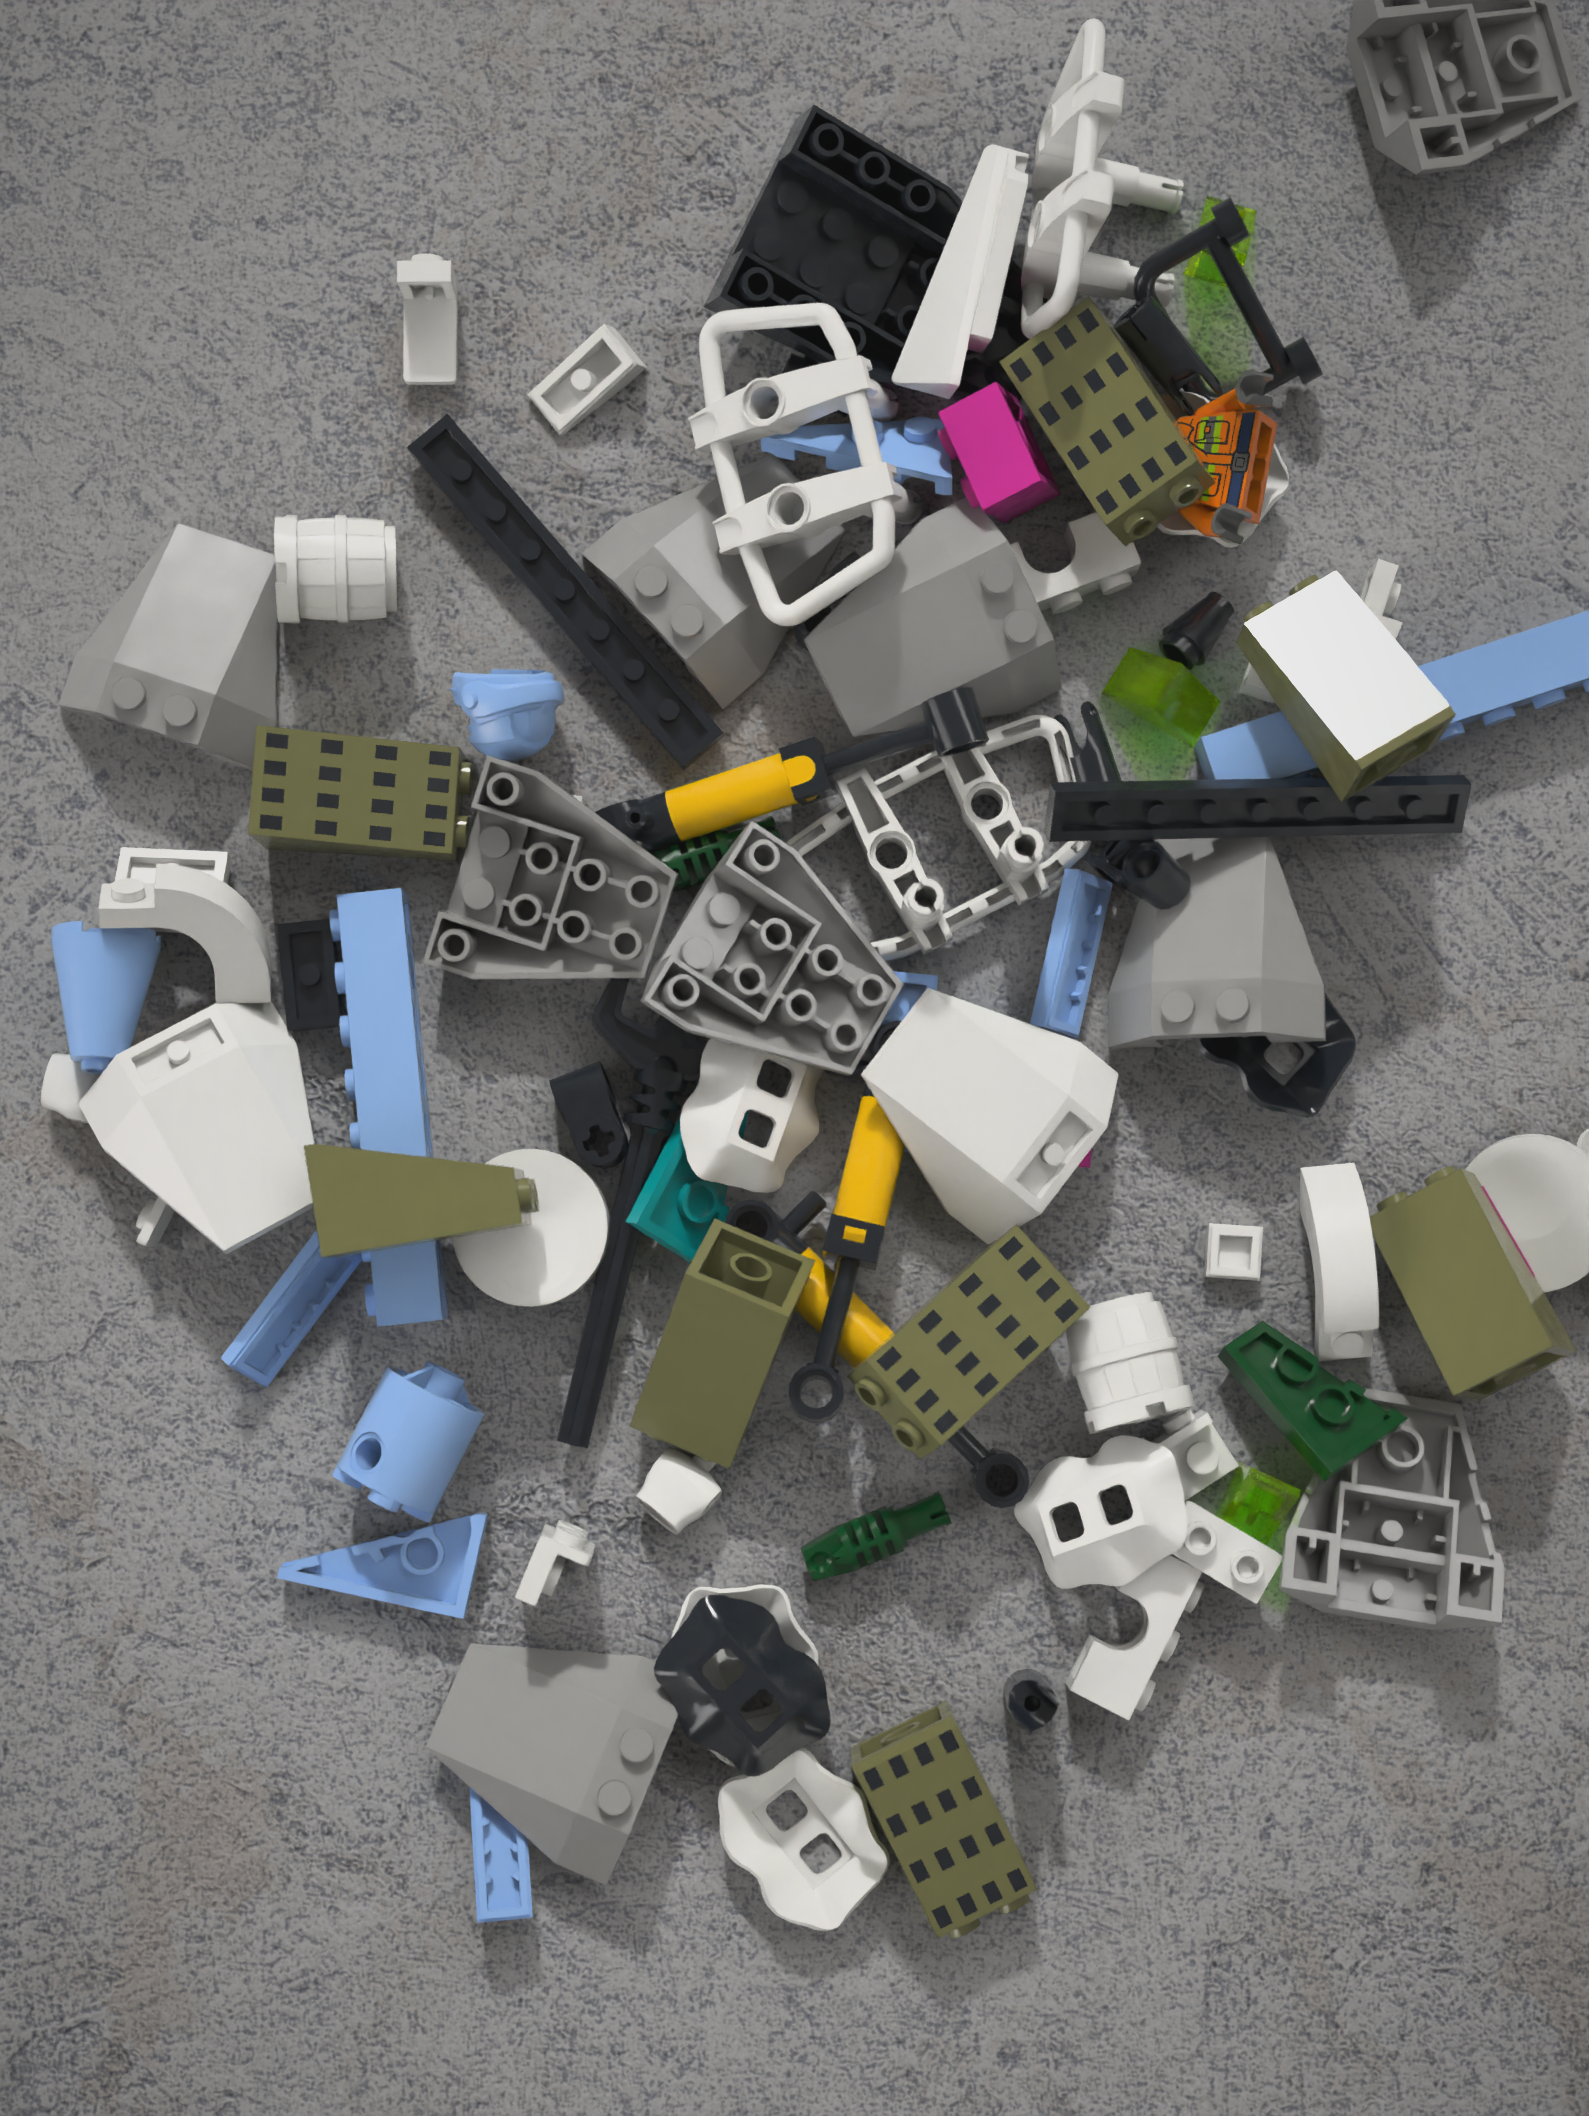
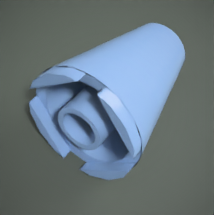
(102, 987)

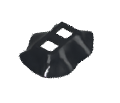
(1306, 1084)
(713, 1715)

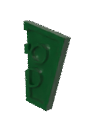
(1314, 1409)

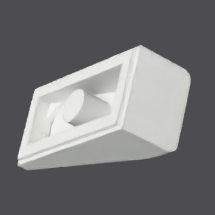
(586, 379)

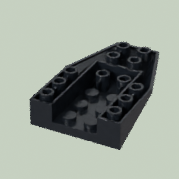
(860, 234)

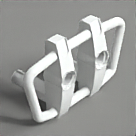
(1077, 191)
(826, 499)
(1008, 845)

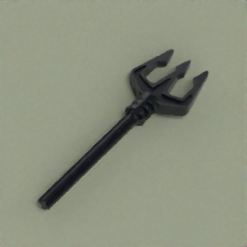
(663, 1064)

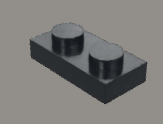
(309, 975)

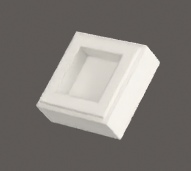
(1233, 1252)

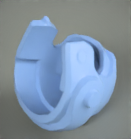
(508, 710)

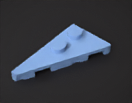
(907, 444)
(415, 1568)

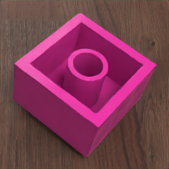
(997, 453)

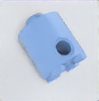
(411, 1439)

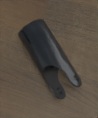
(1162, 348)
(1096, 759)
(1024, 1684)

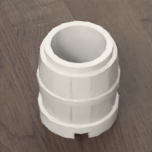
(334, 569)
(1126, 1363)

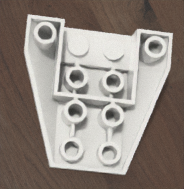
(990, 1108)
(212, 1120)

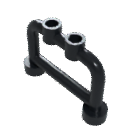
(1218, 238)

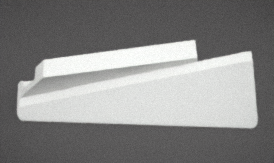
(969, 278)

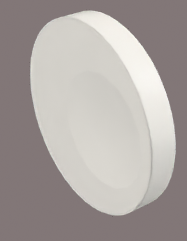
(1544, 1202)
(555, 1253)

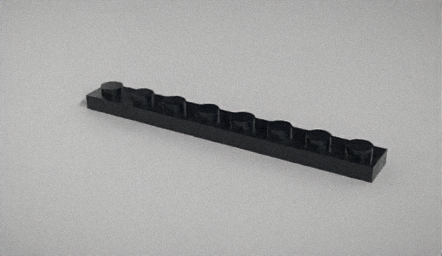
(565, 592)
(1252, 808)

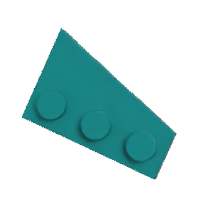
(677, 1203)

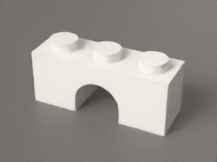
(1095, 564)
(1121, 1673)

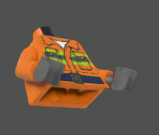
(1237, 452)

